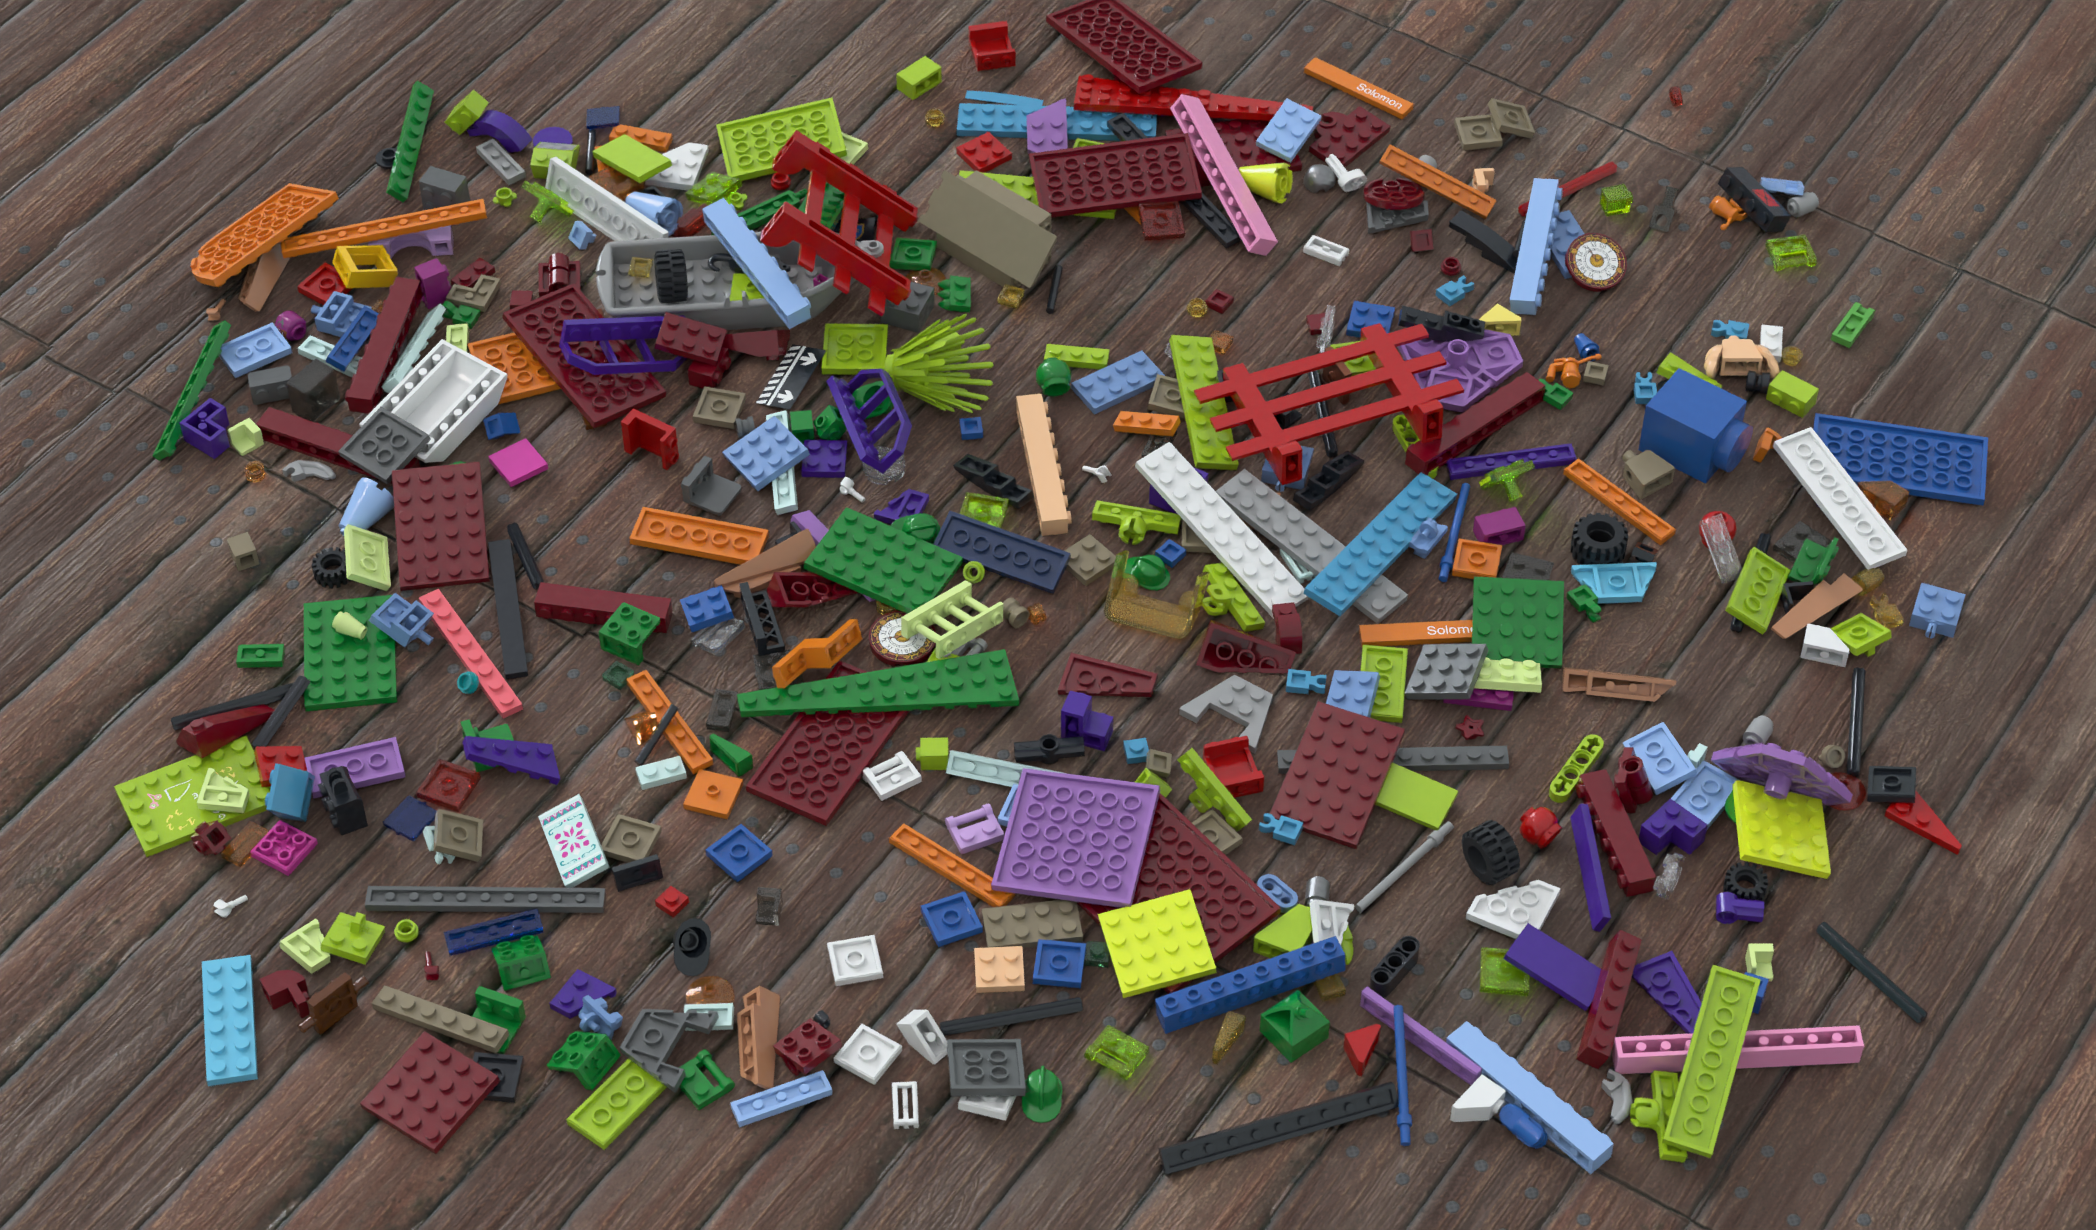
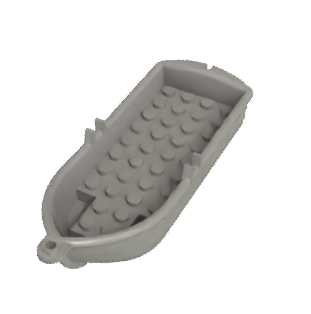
(707, 289)

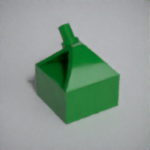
(1294, 1026)

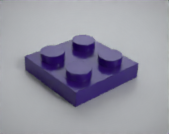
(825, 459)

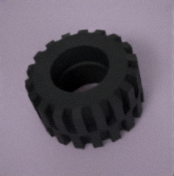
(671, 276)
(1599, 540)
(1490, 852)

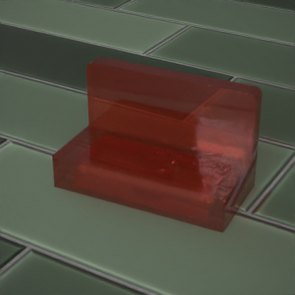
(690, 223)

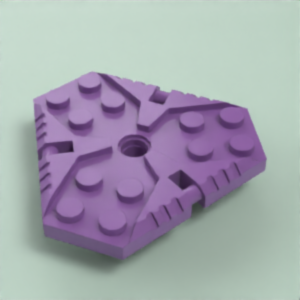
(1474, 363)
(1781, 772)

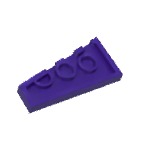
(515, 756)
(1670, 989)

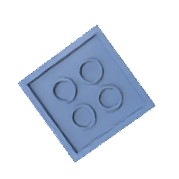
(766, 453)

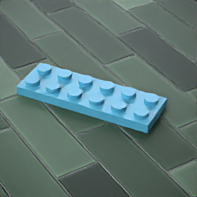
(229, 1020)

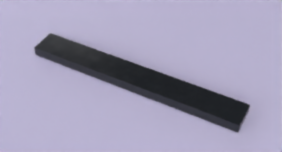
(508, 609)

